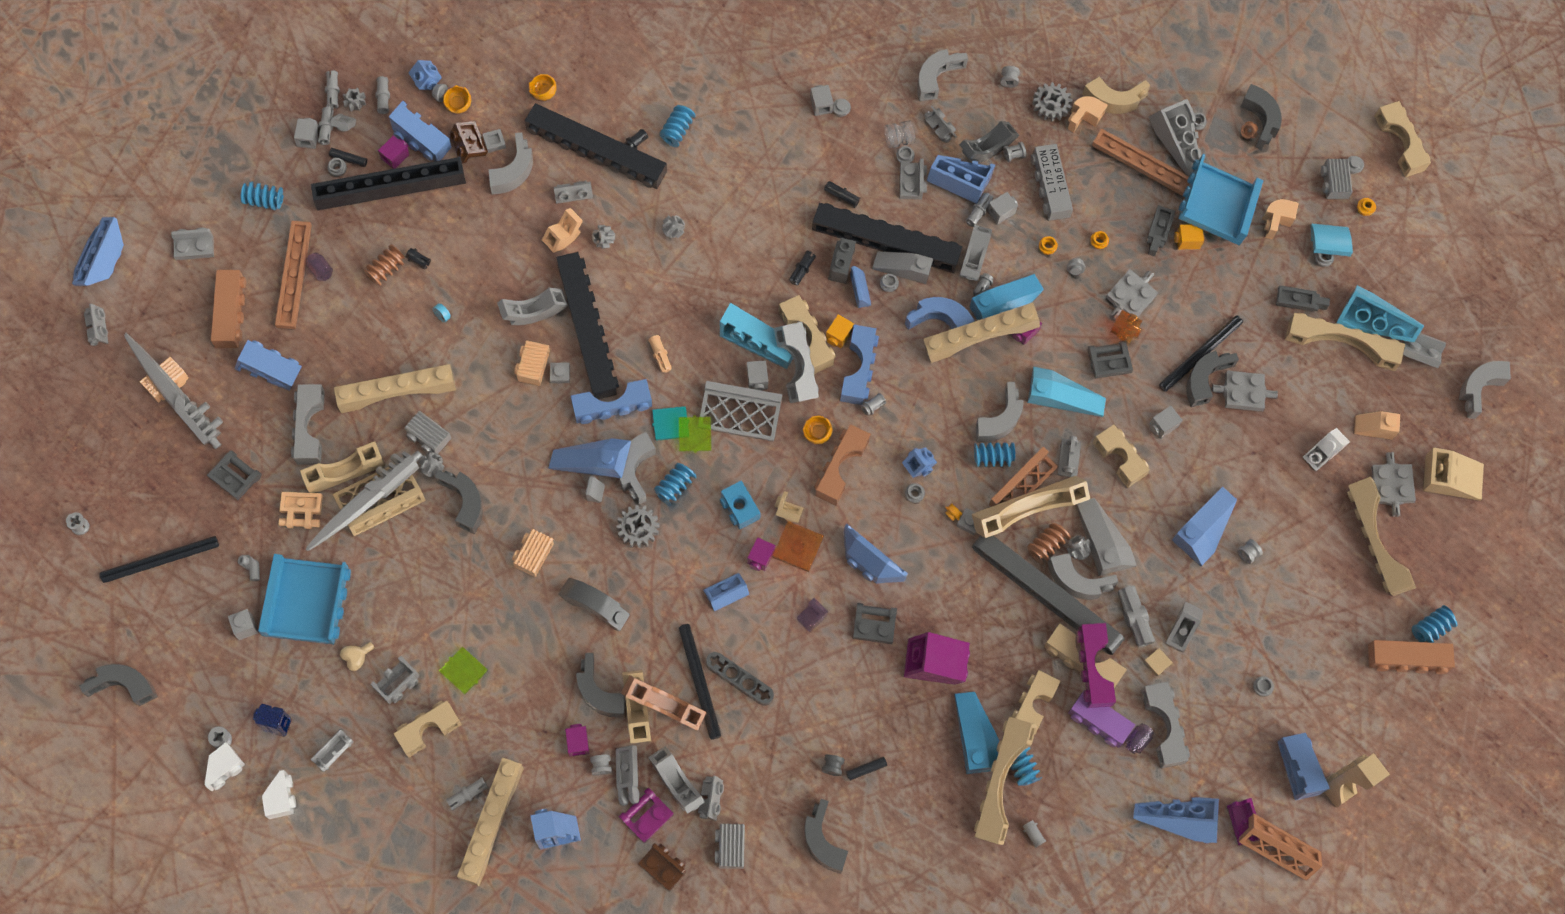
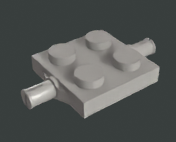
(1131, 294)
(1244, 391)
(1394, 483)

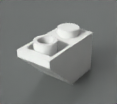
(1326, 449)
(221, 765)
(278, 797)

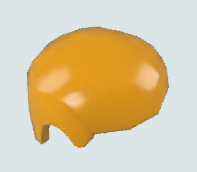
(542, 87)
(457, 99)
(817, 430)

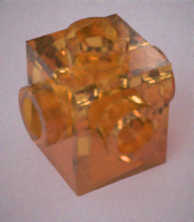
(1127, 326)

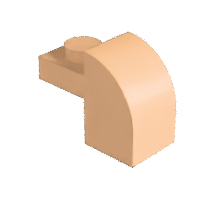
(1087, 109)
(1277, 213)
(563, 233)

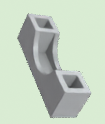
(803, 384)
(309, 401)
(1160, 700)

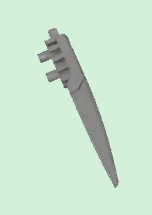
(180, 402)
(373, 492)

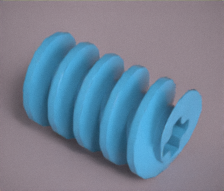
(676, 125)
(262, 197)
(998, 453)
(673, 482)
(1434, 625)
(1025, 769)

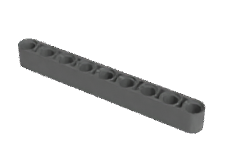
(1042, 588)

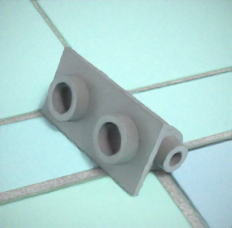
(945, 130)
(575, 192)
(96, 318)
(1069, 457)
(331, 750)
(713, 788)

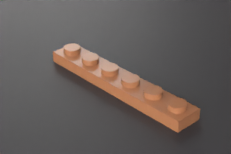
(1141, 161)
(293, 275)

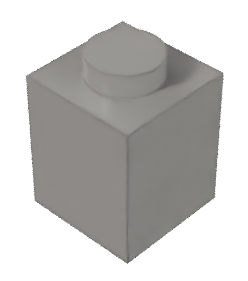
(821, 100)
(306, 133)
(1002, 208)
(757, 375)
(1165, 422)
(243, 624)

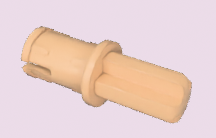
(660, 353)

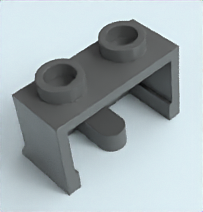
(841, 260)

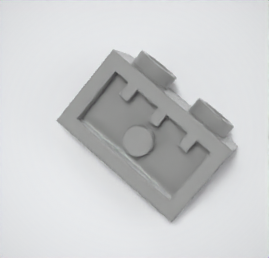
(912, 180)
(193, 243)
(1425, 349)

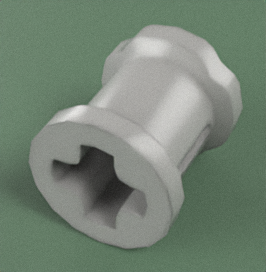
(1014, 151)
(77, 518)

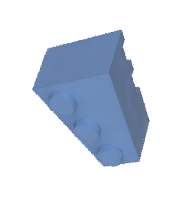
(418, 134)
(961, 177)
(268, 365)
(1302, 766)
(554, 828)

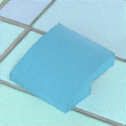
(1331, 240)

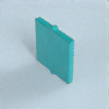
(667, 422)

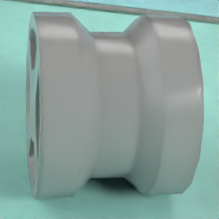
(1010, 76)
(1250, 551)
(222, 736)
(600, 764)

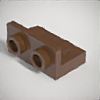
(467, 140)
(663, 867)

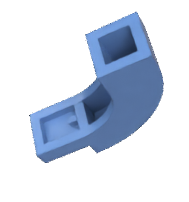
(939, 308)

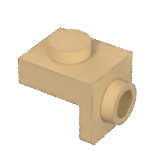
(787, 510)

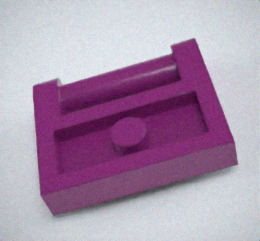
(651, 820)

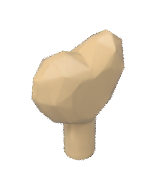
(355, 655)

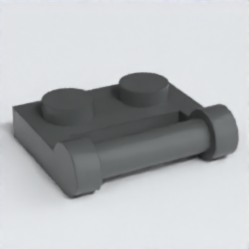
(1113, 364)
(230, 480)
(874, 630)

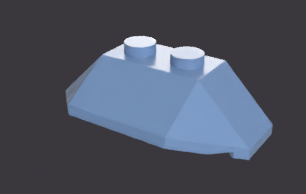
(99, 253)
(869, 559)

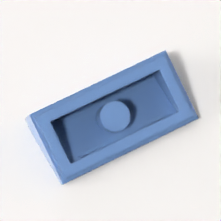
(860, 287)
(726, 592)

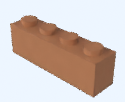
(227, 309)
(1411, 656)

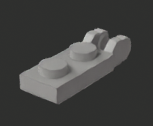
(627, 775)

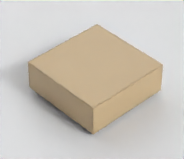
(1158, 662)

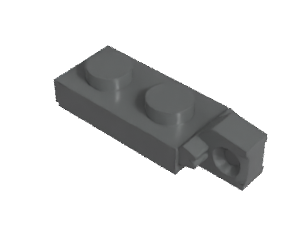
(1160, 228)
(1300, 299)

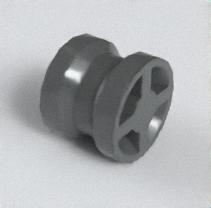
(833, 765)

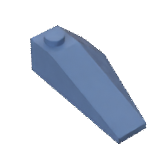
(1190, 819)

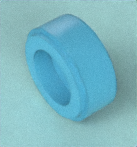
(441, 312)

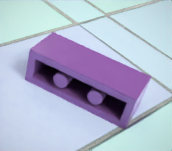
(1102, 722)

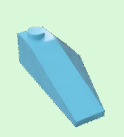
(1376, 316)
(1059, 392)

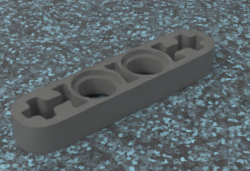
(738, 680)

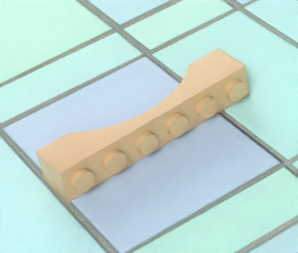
(1008, 322)
(1382, 351)
(361, 394)
(1060, 494)
(1366, 497)
(1363, 771)
(993, 822)
(483, 838)

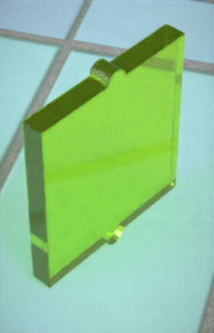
(694, 433)
(463, 670)

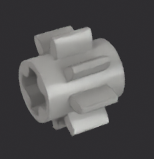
(354, 99)
(673, 226)
(603, 236)
(431, 464)
(1079, 547)

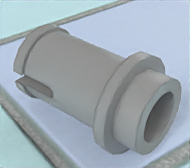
(984, 283)
(869, 407)
(1034, 833)

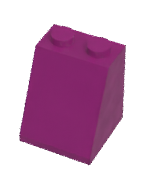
(937, 659)

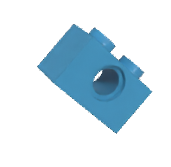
(738, 494)

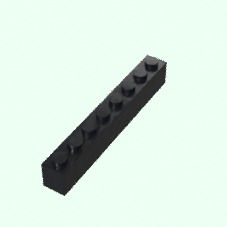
(596, 146)
(388, 183)
(884, 236)
(586, 325)

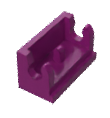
(1239, 816)

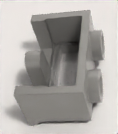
(396, 681)

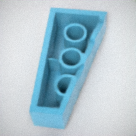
(752, 335)

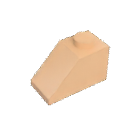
(1377, 424)

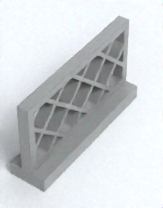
(746, 395)

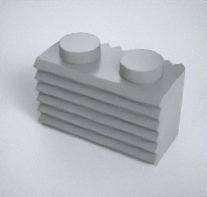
(1336, 179)
(427, 433)
(730, 846)

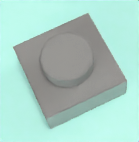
(343, 122)
(494, 140)
(559, 372)
(966, 521)

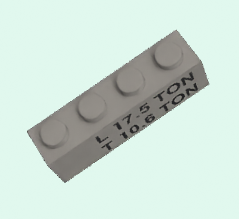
(1052, 182)

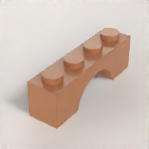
(853, 444)
(663, 702)

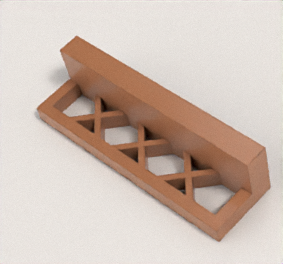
(1022, 474)
(1286, 846)

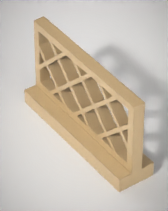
(382, 511)

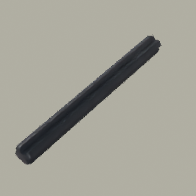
(1206, 348)
(159, 559)
(700, 681)

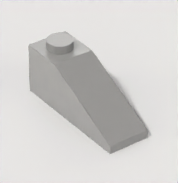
(904, 265)

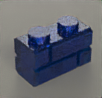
(272, 719)

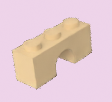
(1114, 441)
(1041, 687)
(410, 734)

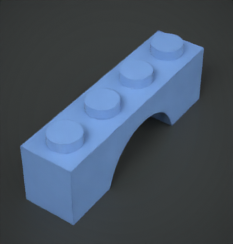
(854, 386)
(589, 408)

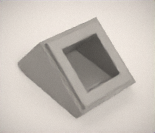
(594, 490)

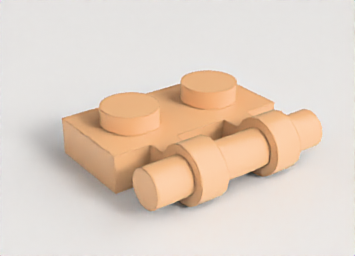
(300, 503)

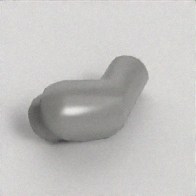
(250, 564)

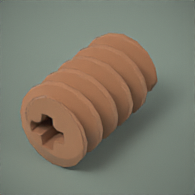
(384, 265)
(1047, 541)

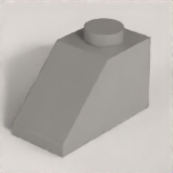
(1184, 626)

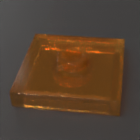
(798, 546)

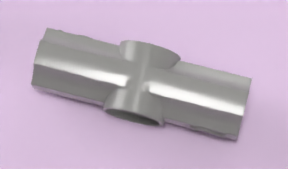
(1136, 616)

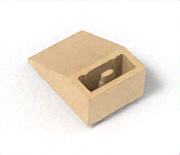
(1453, 474)

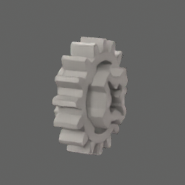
(1052, 101)
(645, 528)

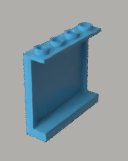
(1219, 202)
(304, 600)

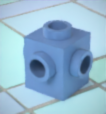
(425, 75)
(919, 462)

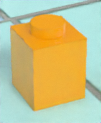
(1189, 237)
(839, 331)

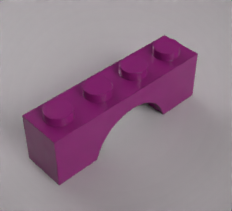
(1098, 690)

